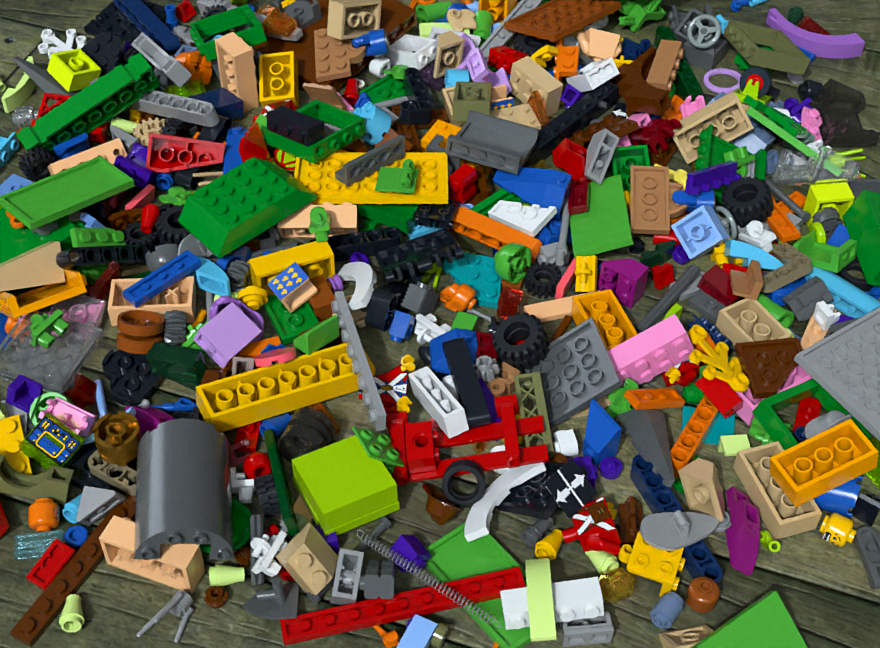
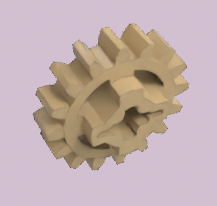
(142, 130)

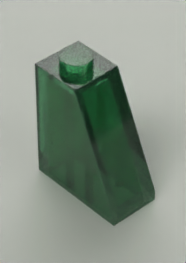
(177, 363)

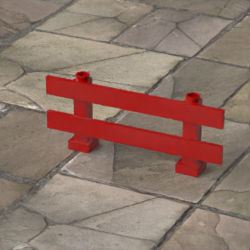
(508, 430)

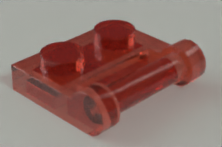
(103, 284)

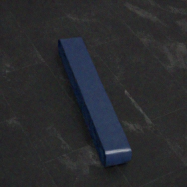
(149, 24)
(644, 479)

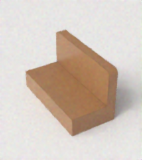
(748, 283)

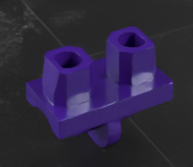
(796, 109)

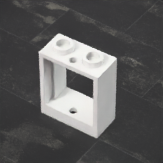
(402, 51)
(593, 75)

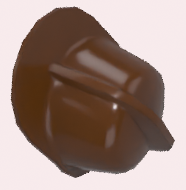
(439, 506)

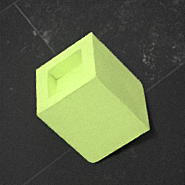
(732, 444)

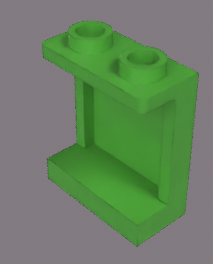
(825, 255)

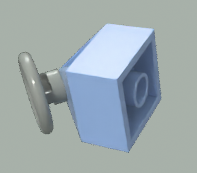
(704, 230)

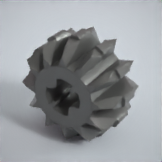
(239, 275)
(174, 327)

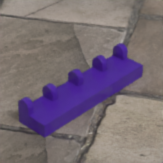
(711, 177)

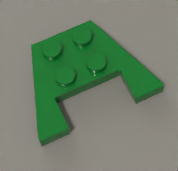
(779, 118)

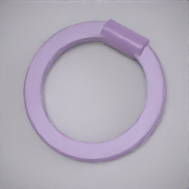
(711, 87)

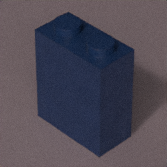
(223, 101)

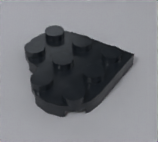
(105, 51)
(129, 377)

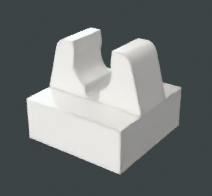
(824, 315)

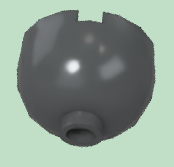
(161, 256)

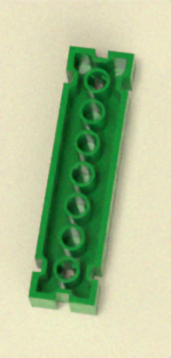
(92, 105)

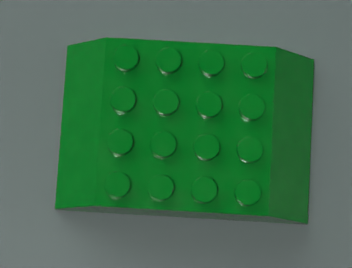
(242, 205)

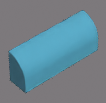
(846, 296)

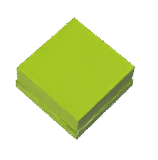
(344, 486)

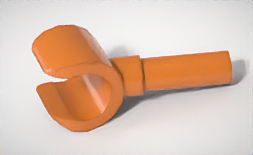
(389, 639)

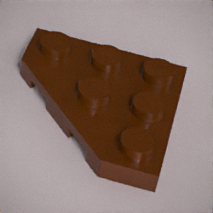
(615, 124)
(767, 364)

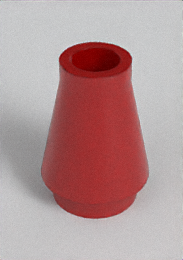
(351, 92)
(149, 217)

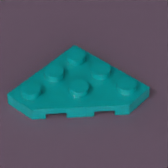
(479, 274)

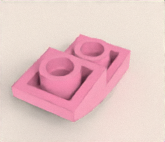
(811, 121)

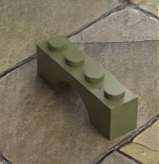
(52, 484)

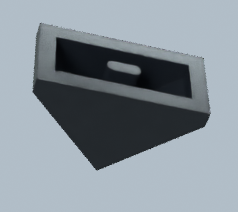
(867, 507)

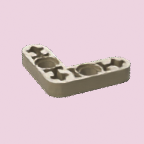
(794, 267)
(106, 469)

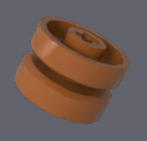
(139, 330)

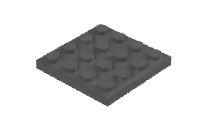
(576, 372)

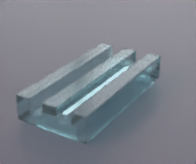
(37, 541)

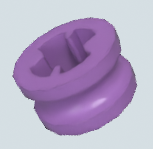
(336, 283)

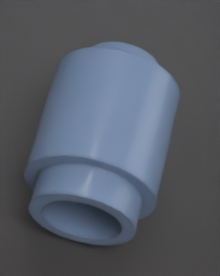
(667, 610)

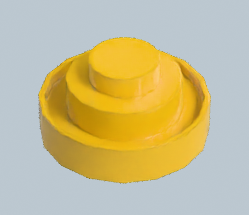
(253, 297)

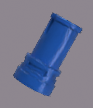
(172, 19)

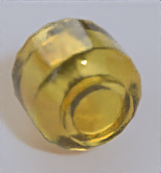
(616, 585)

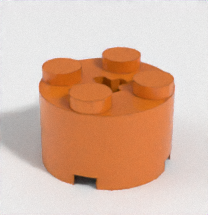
(196, 65)

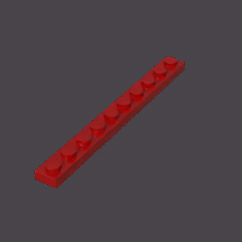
(400, 607)

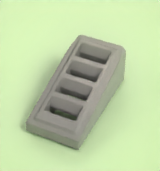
(126, 139)

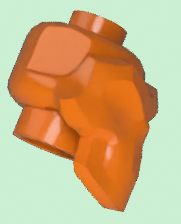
(458, 297)

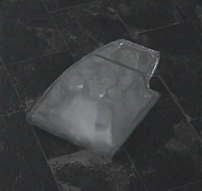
(60, 363)

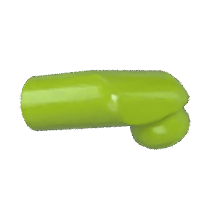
(768, 541)

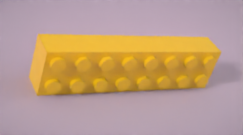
(277, 388)

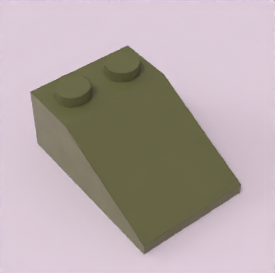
(471, 96)

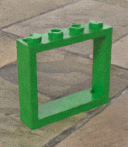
(223, 22)
(352, 129)
(775, 427)

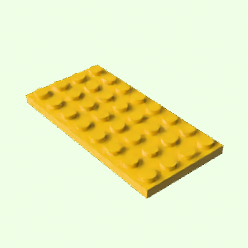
(429, 189)

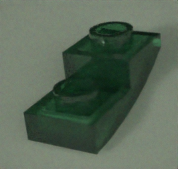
(659, 256)

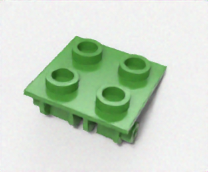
(397, 179)
(379, 448)

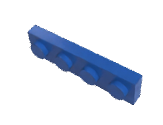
(161, 278)

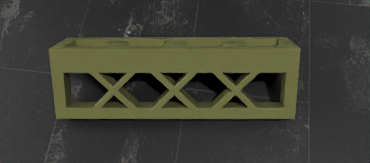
(540, 407)

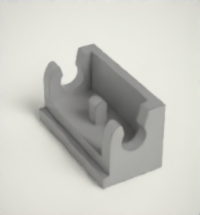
(586, 631)

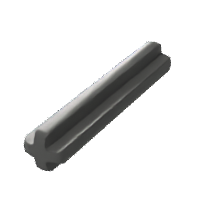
(256, 530)

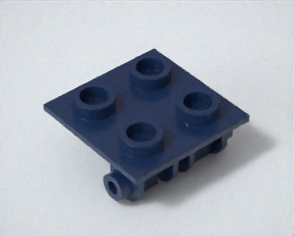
(632, 50)
(712, 329)

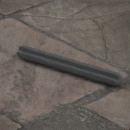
(668, 298)

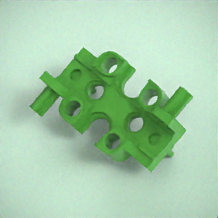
(639, 11)

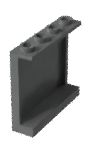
(493, 142)

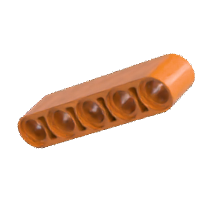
(492, 232)
(693, 435)

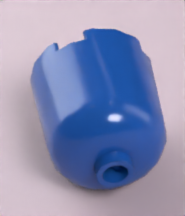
(840, 498)

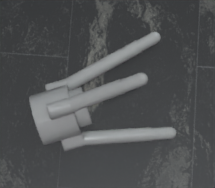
(177, 606)

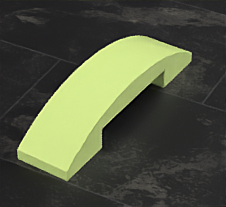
(15, 97)
(540, 600)

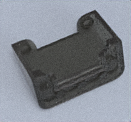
(839, 113)

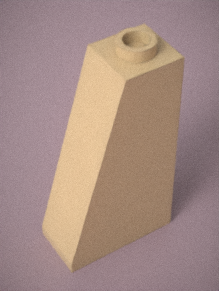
(32, 268)

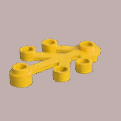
(718, 359)

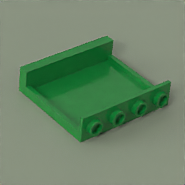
(711, 153)

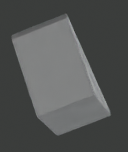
(96, 503)

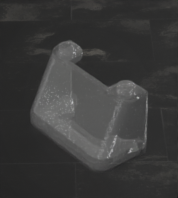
(824, 168)

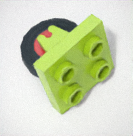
(755, 83)

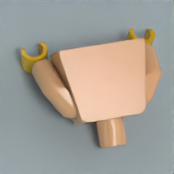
(599, 43)

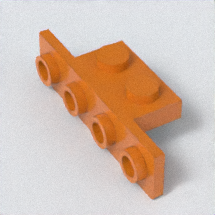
(566, 60)

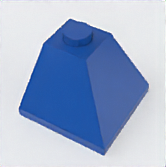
(437, 356)
(601, 434)

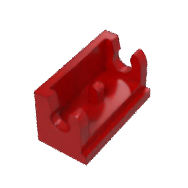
(720, 395)

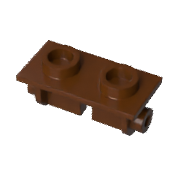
(629, 520)

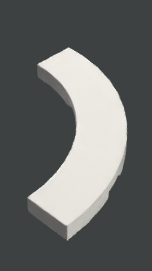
(365, 279)
(480, 515)

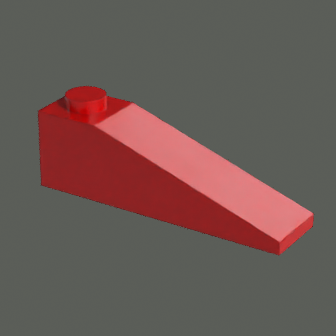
(254, 145)
(175, 153)

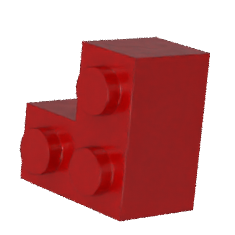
(571, 158)

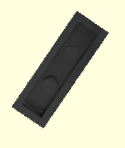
(295, 126)

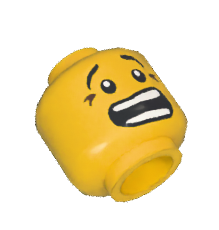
(837, 529)

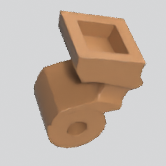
(506, 383)

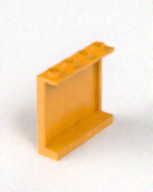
(43, 296)

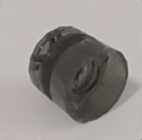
(305, 433)

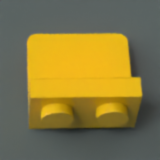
(656, 564)

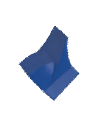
(71, 147)

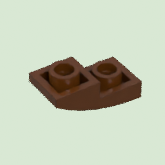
(121, 219)

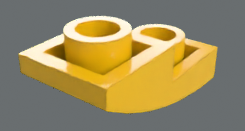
(544, 54)

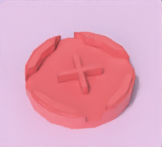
(279, 355)

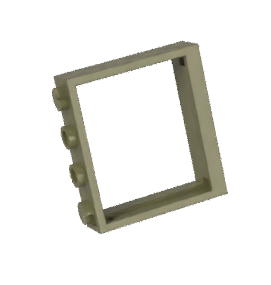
(786, 54)

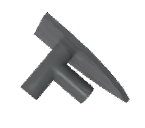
(276, 602)

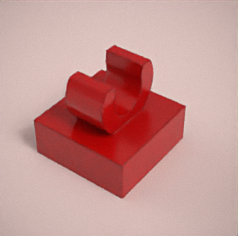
(185, 11)
(662, 275)

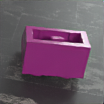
(625, 279)

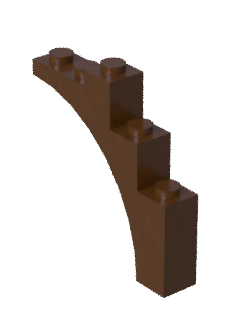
(636, 91)

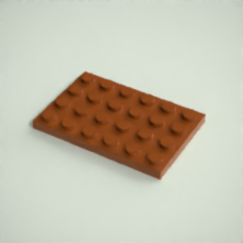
(561, 18)

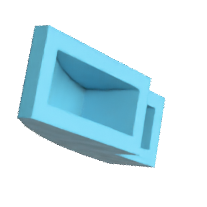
(748, 252)
(211, 278)

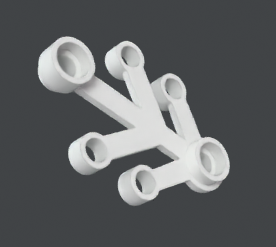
(48, 37)

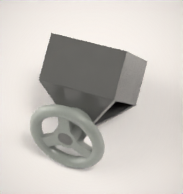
(706, 45)

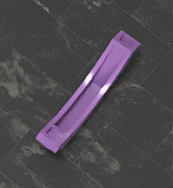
(822, 45)

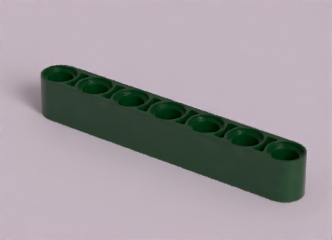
(686, 81)

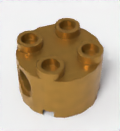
(117, 437)

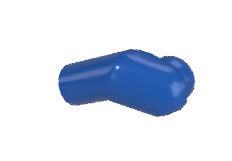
(736, 4)

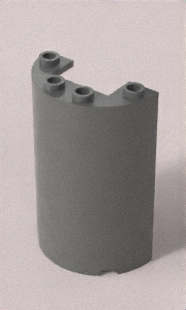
(183, 489)

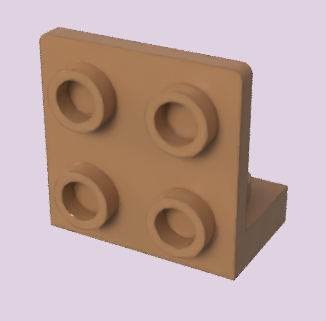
(325, 94)

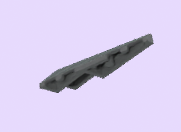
(43, 79)
(650, 439)

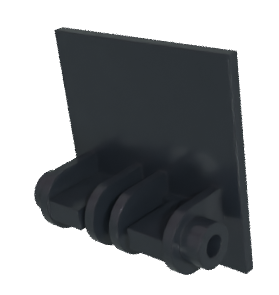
(442, 214)

